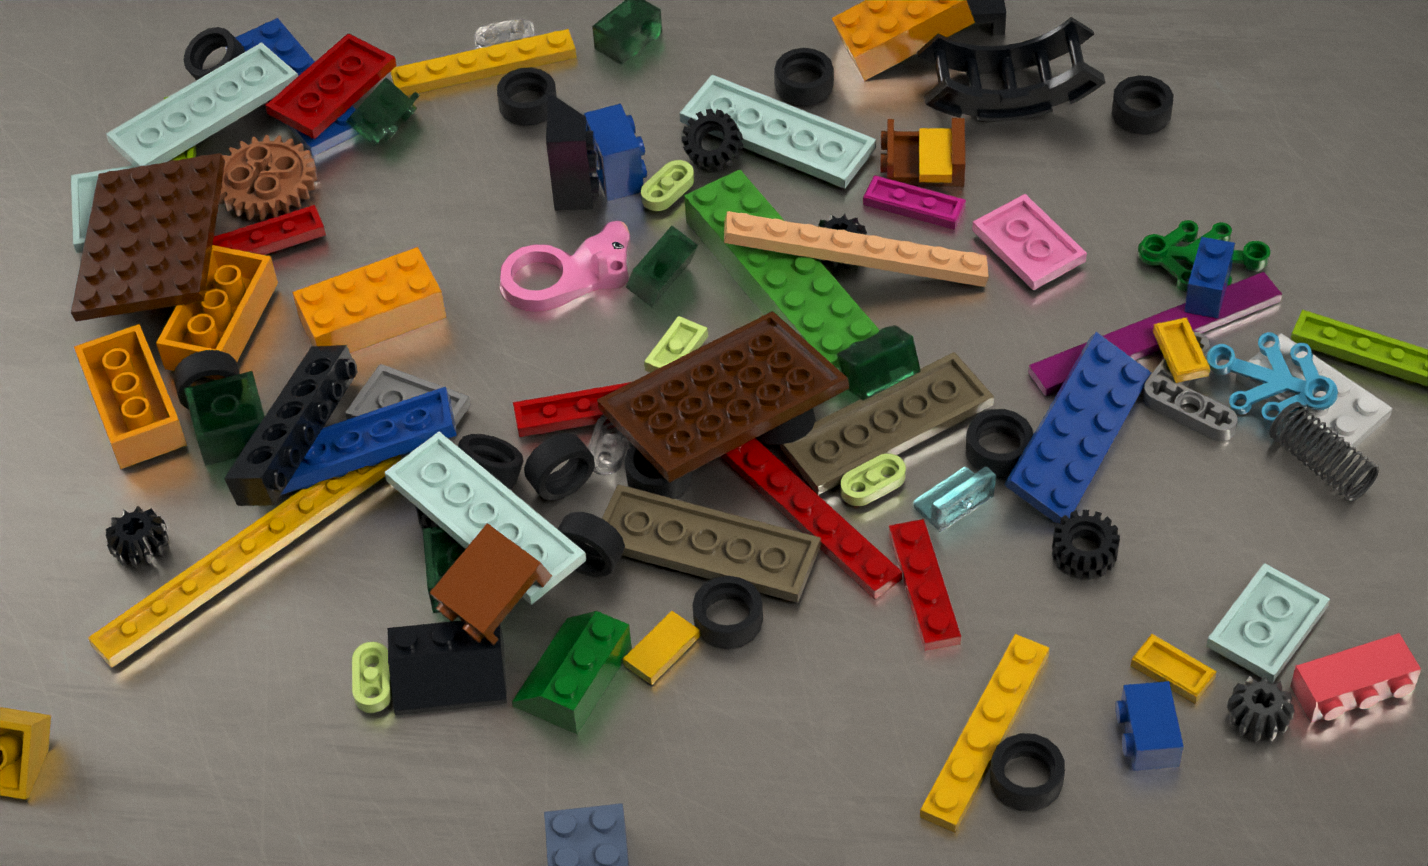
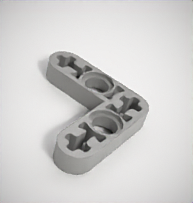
(1163, 381)

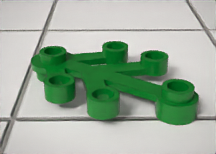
(1162, 250)

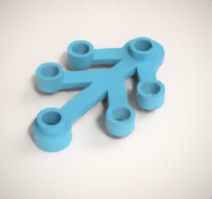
(1275, 380)

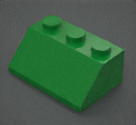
(575, 670)

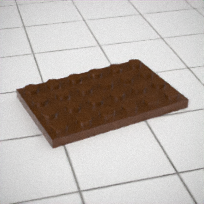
(149, 237)
(722, 395)

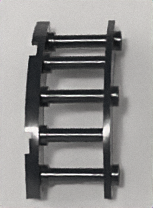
(1012, 102)

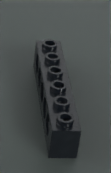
(291, 426)

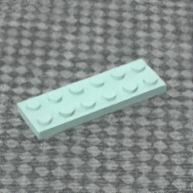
(202, 108)
(784, 131)
(467, 497)

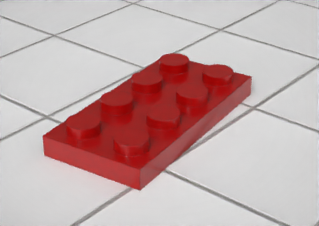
(331, 85)

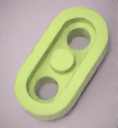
(664, 186)
(871, 480)
(371, 680)

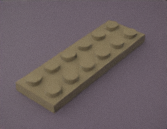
(888, 421)
(712, 542)

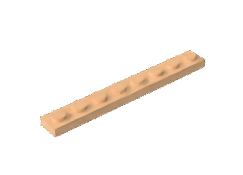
(855, 249)

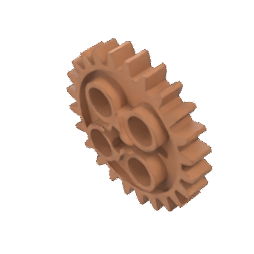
(266, 177)

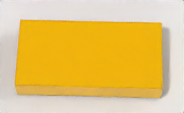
(935, 155)
(1181, 350)
(661, 647)
(1167, 663)

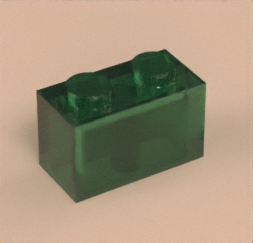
(627, 29)
(661, 266)
(879, 361)

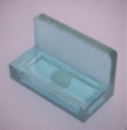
(956, 497)

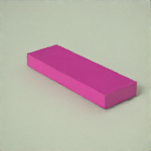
(914, 202)

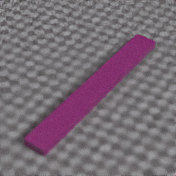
(1139, 340)

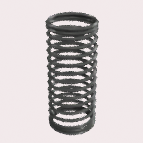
(1299, 420)

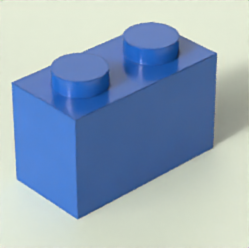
(1209, 277)
(1150, 726)

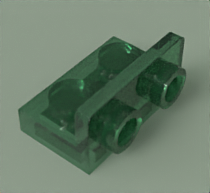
(381, 111)

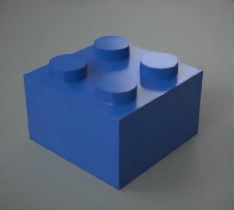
(617, 152)

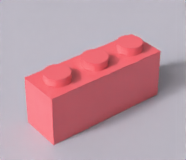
(1355, 678)

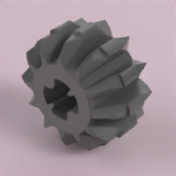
(1260, 708)

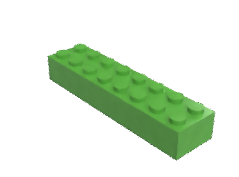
(787, 284)

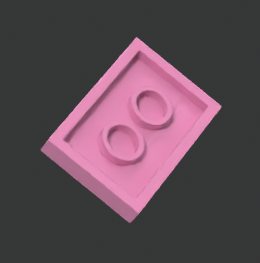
(1029, 241)

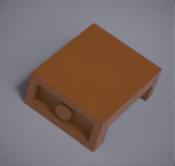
(902, 155)
(487, 583)

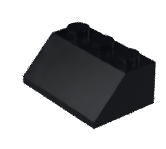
(570, 157)
(444, 668)

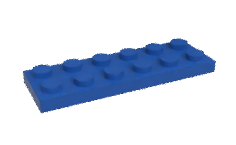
(287, 48)
(1078, 429)
(375, 438)

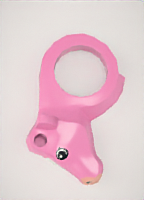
(595, 265)

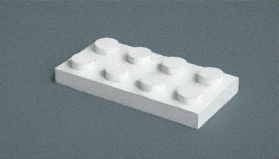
(1353, 414)

